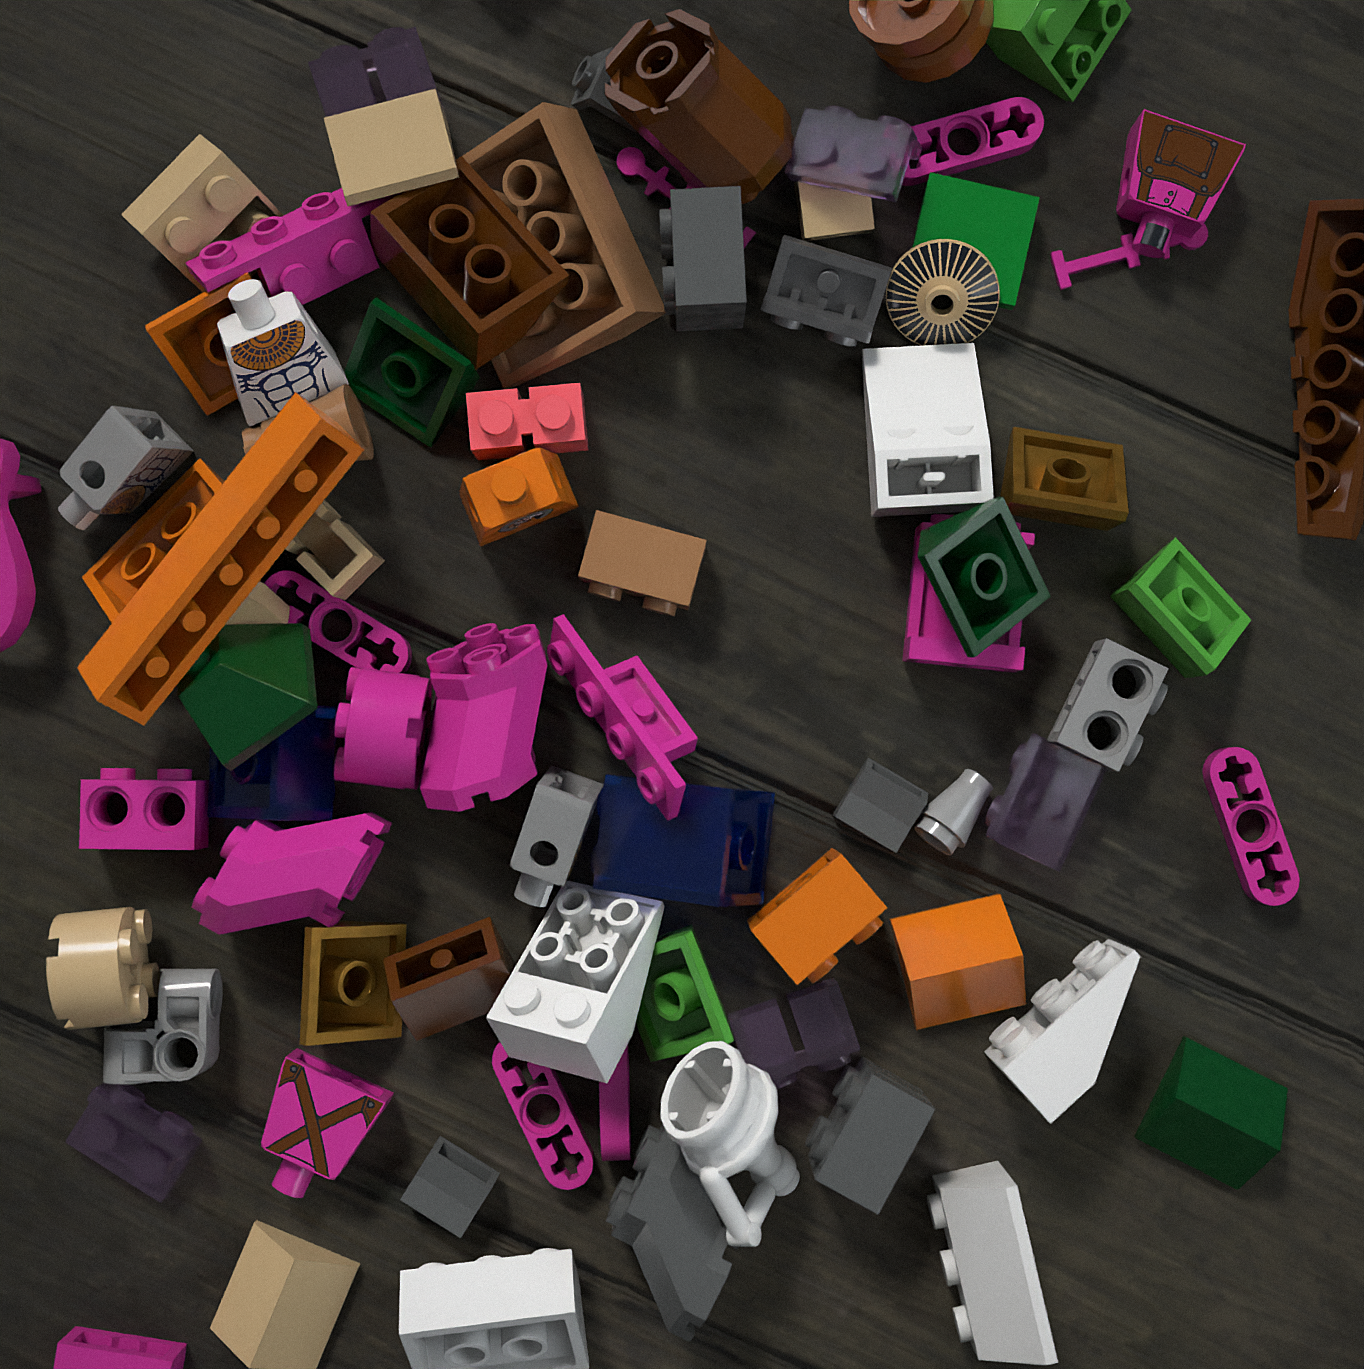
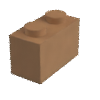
(641, 562)

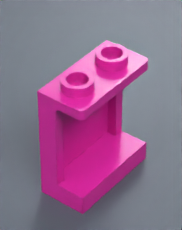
(931, 635)

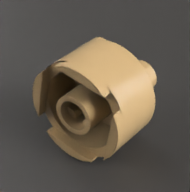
(102, 967)

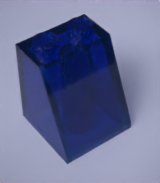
(703, 856)

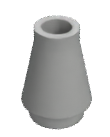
(953, 813)

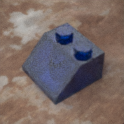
(284, 779)

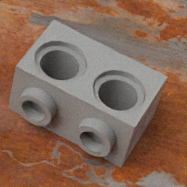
(1095, 698)

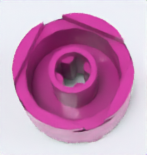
(383, 728)

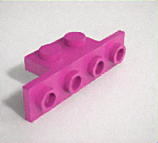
(298, 252)
(633, 713)

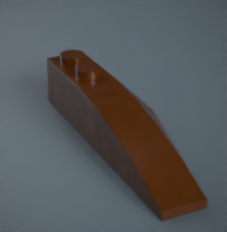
(1329, 370)

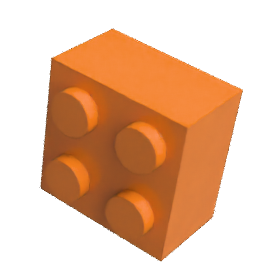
(817, 917)

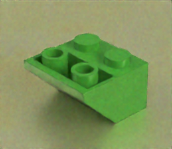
(1055, 39)

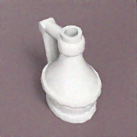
(725, 1125)

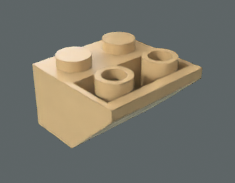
(197, 203)

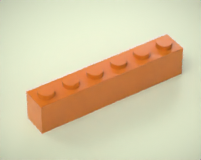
(219, 560)

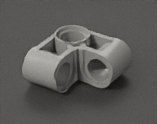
(147, 1049)

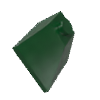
(250, 687)

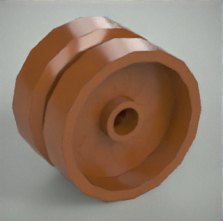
(924, 36)

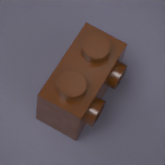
(449, 978)

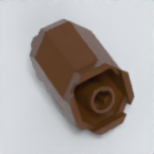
(699, 105)

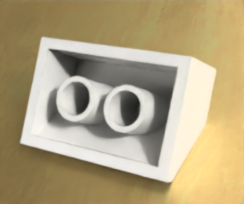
(991, 1265)
(494, 1313)

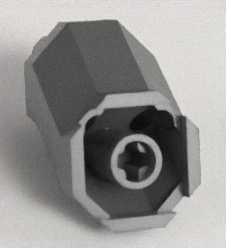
(672, 1232)

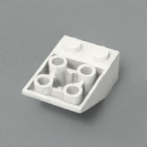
(925, 430)
(579, 982)
(1063, 1038)

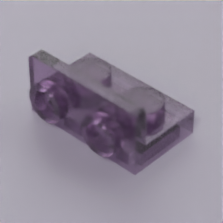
(134, 1139)

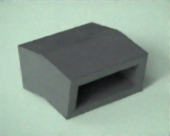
(881, 805)
(450, 1186)

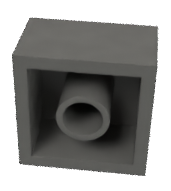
(707, 253)
(868, 1133)

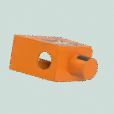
(516, 494)

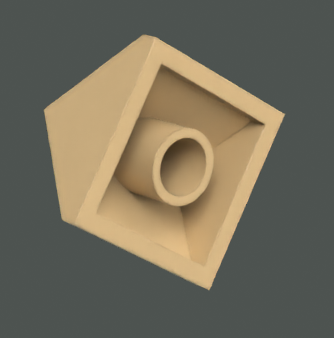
(391, 147)
(282, 1300)

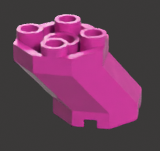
(483, 716)
(290, 872)

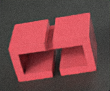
(502, 417)

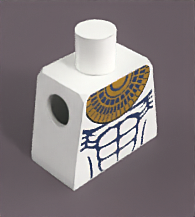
(275, 352)

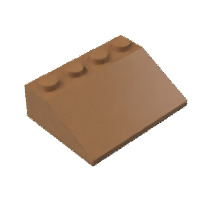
(563, 197)

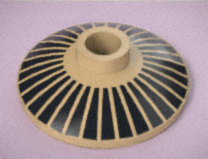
(942, 269)

